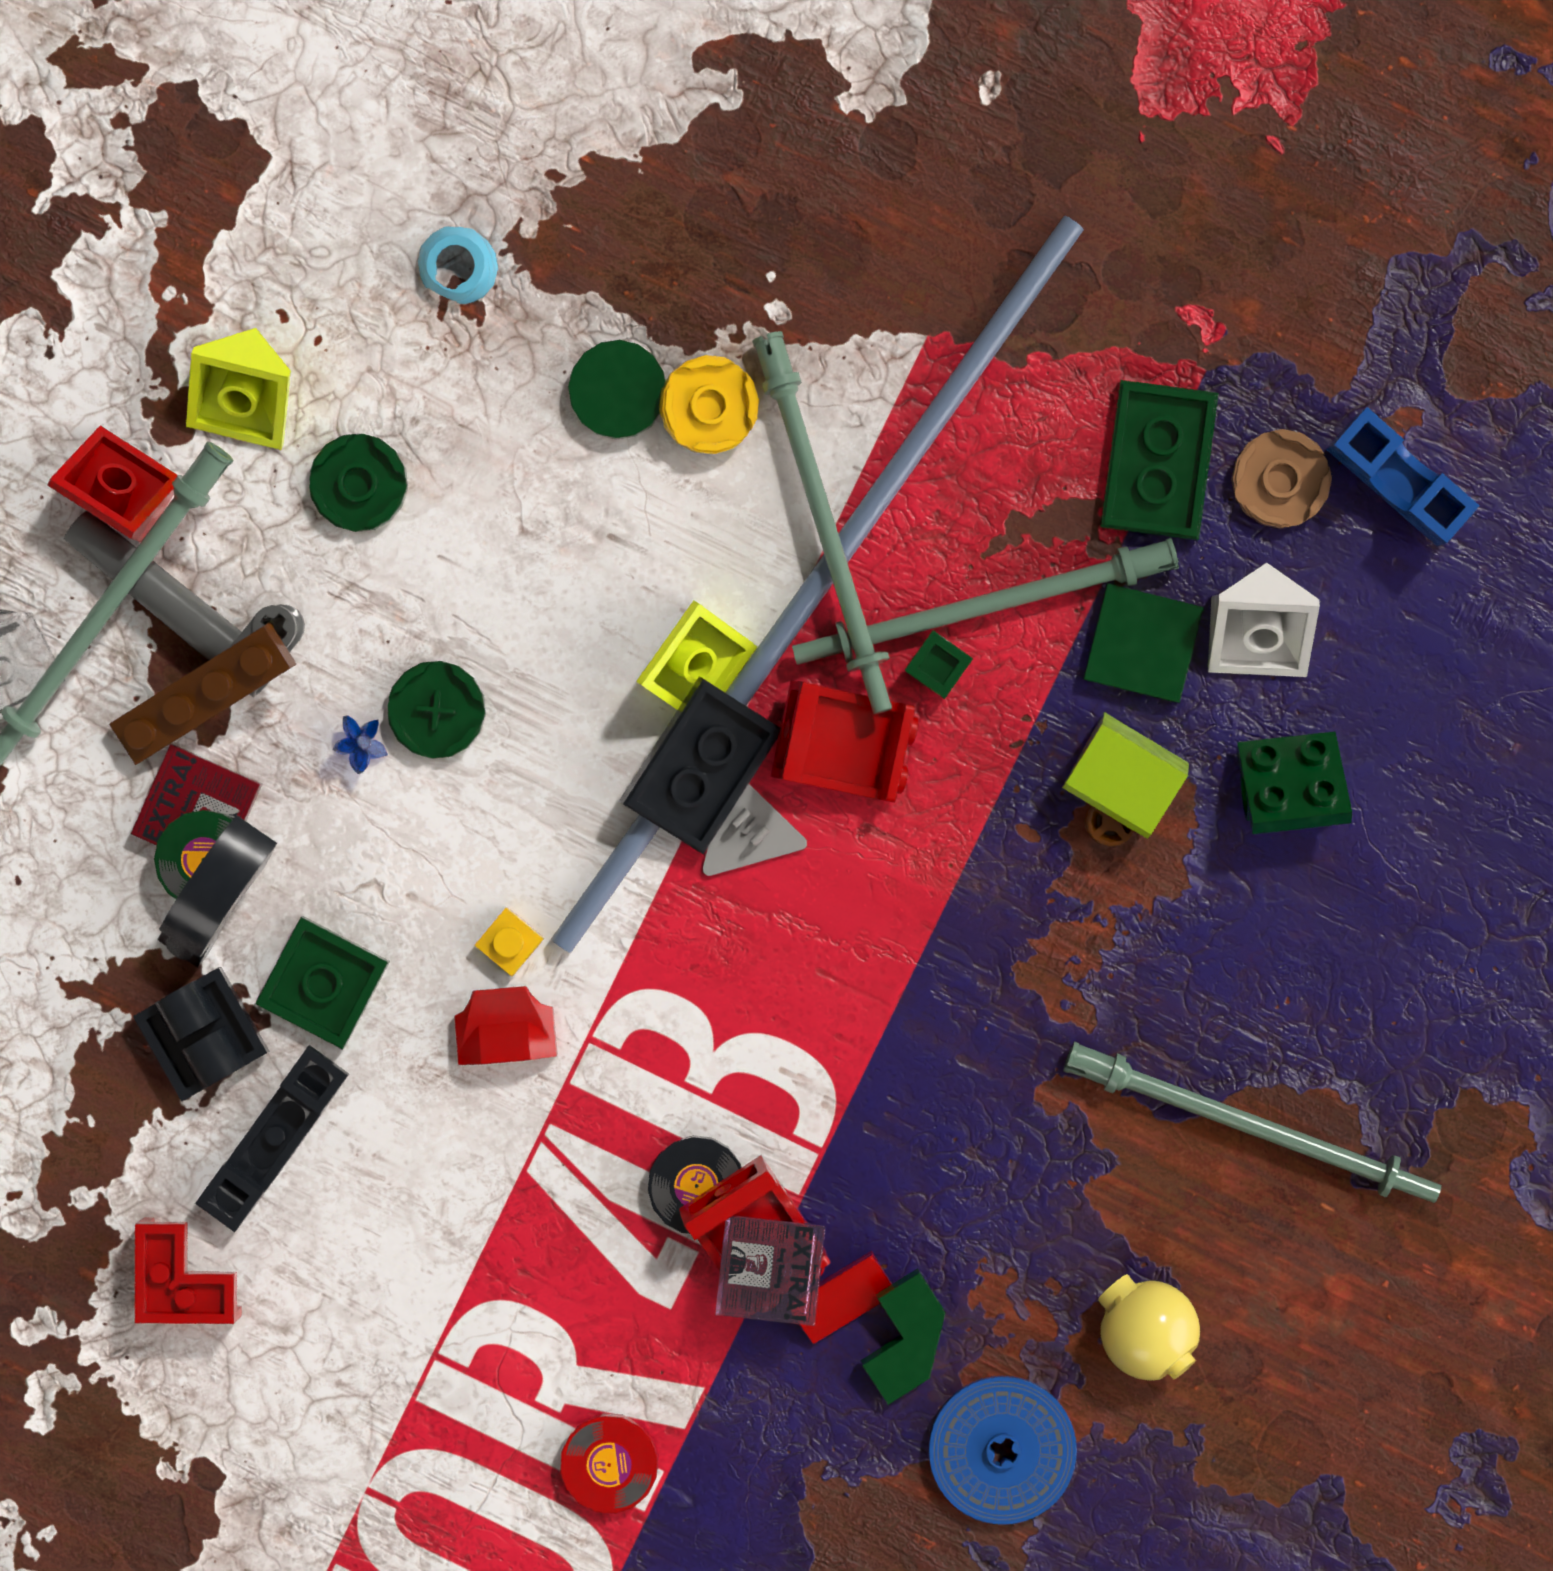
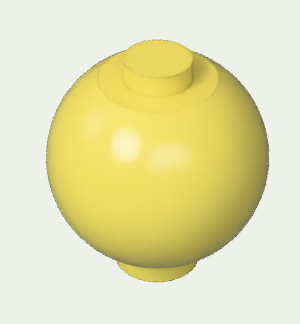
(1149, 1328)

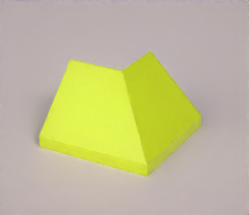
(239, 389)

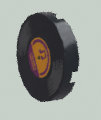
(685, 1172)

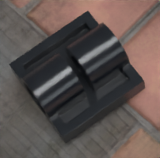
(201, 1033)

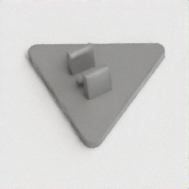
(751, 835)

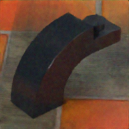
(215, 891)

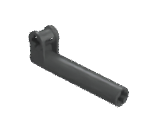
(171, 600)

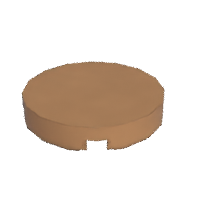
(1281, 478)

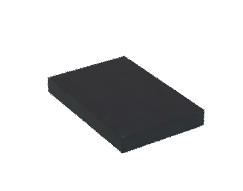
(701, 765)

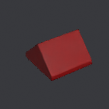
(116, 483)

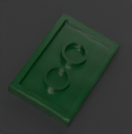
(1159, 460)

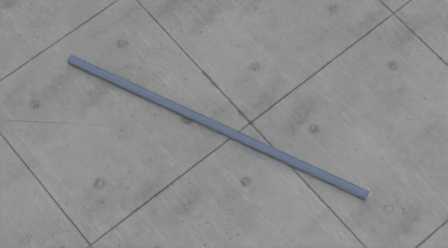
(851, 538)

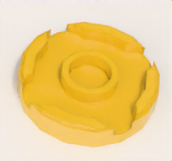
(708, 404)

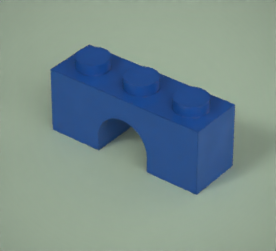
(1408, 486)

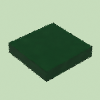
(1143, 643)
(322, 982)

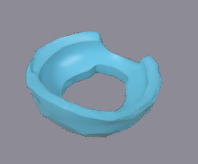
(484, 261)

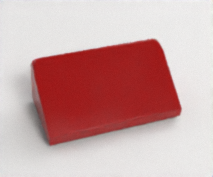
(847, 1295)

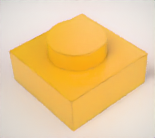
(509, 941)

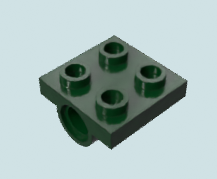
(1293, 783)

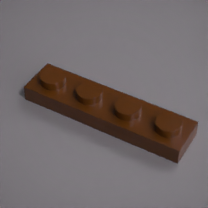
(203, 693)

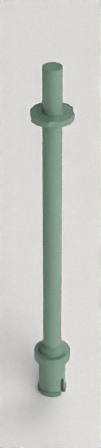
(782, 386)
(189, 492)
(1123, 567)
(1118, 1074)

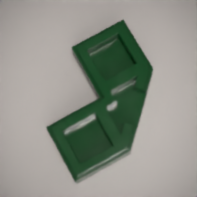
(910, 1356)

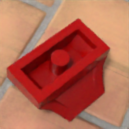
(504, 1027)

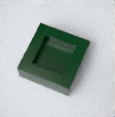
(938, 664)

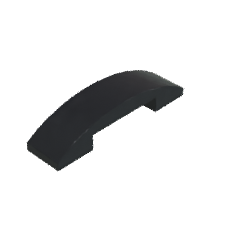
(272, 1139)

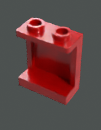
(841, 745)
(748, 1193)

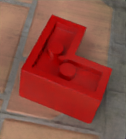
(168, 1290)

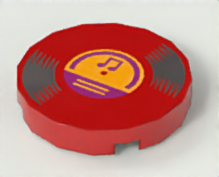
(609, 1463)

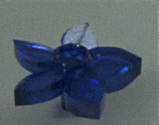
(360, 743)

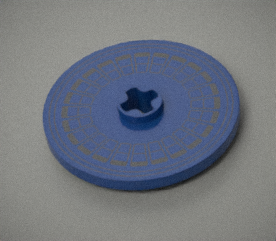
(1013, 1487)

